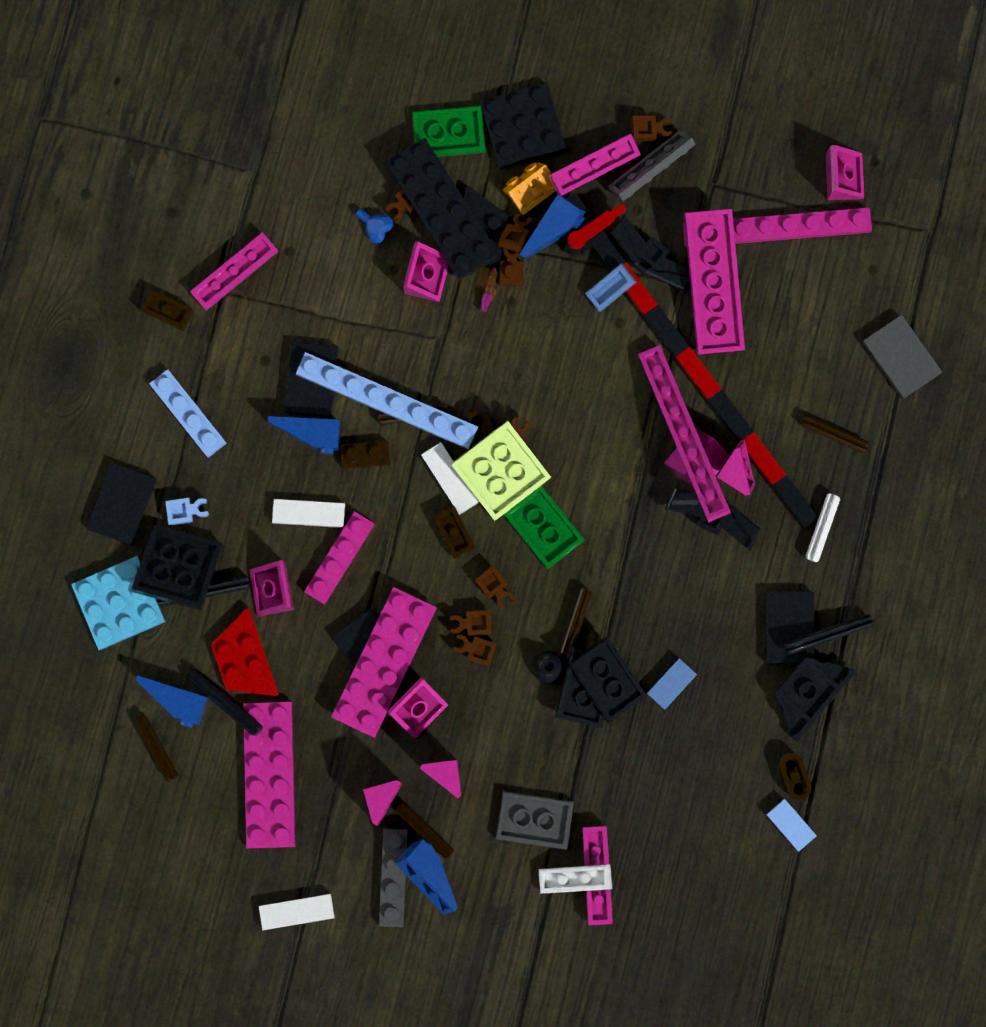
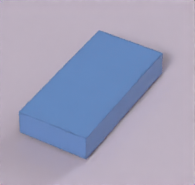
(610, 287)
(671, 684)

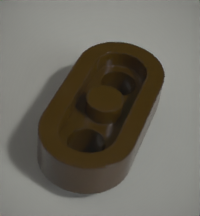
(485, 429)
(794, 776)

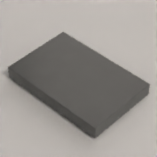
(902, 357)
(534, 820)

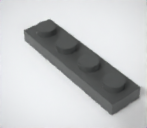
(651, 165)
(392, 879)

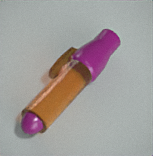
(489, 290)

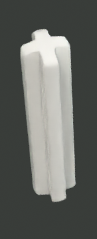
(822, 527)

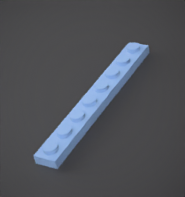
(387, 401)

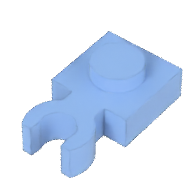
(182, 511)

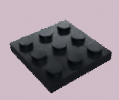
(523, 125)
(177, 567)

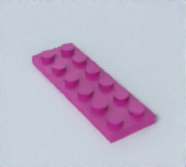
(714, 281)
(384, 662)
(270, 777)

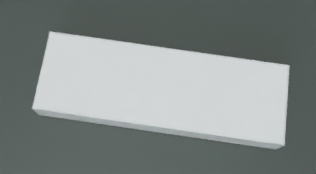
(453, 485)
(308, 513)
(575, 878)
(296, 912)

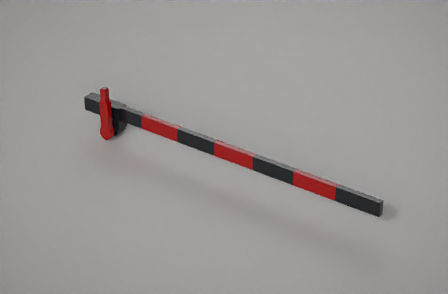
(592, 236)

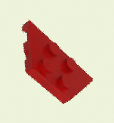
(243, 658)

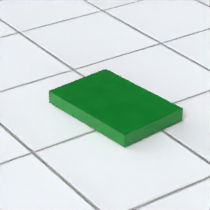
(451, 130)
(544, 527)

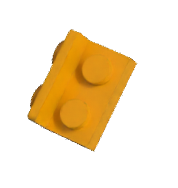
(530, 187)

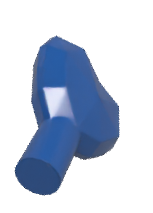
(375, 225)

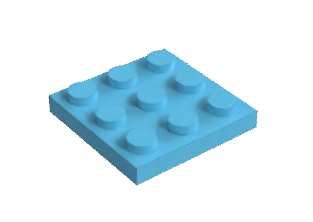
(113, 608)

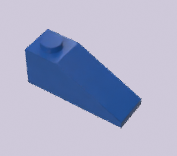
(557, 222)
(314, 432)
(178, 702)
(426, 871)

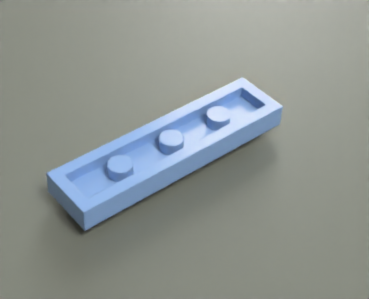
(187, 413)

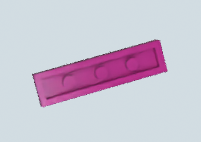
(594, 165)
(234, 271)
(339, 558)
(596, 853)

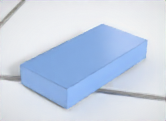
(791, 825)

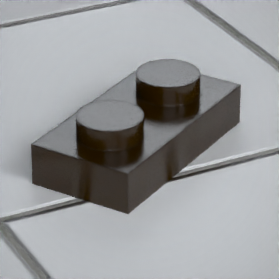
(167, 310)
(365, 455)
(454, 532)

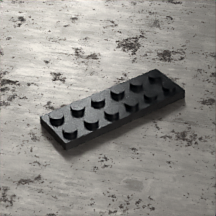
(442, 209)

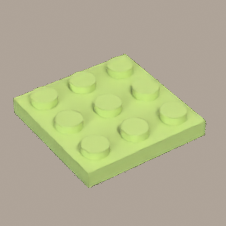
(501, 470)

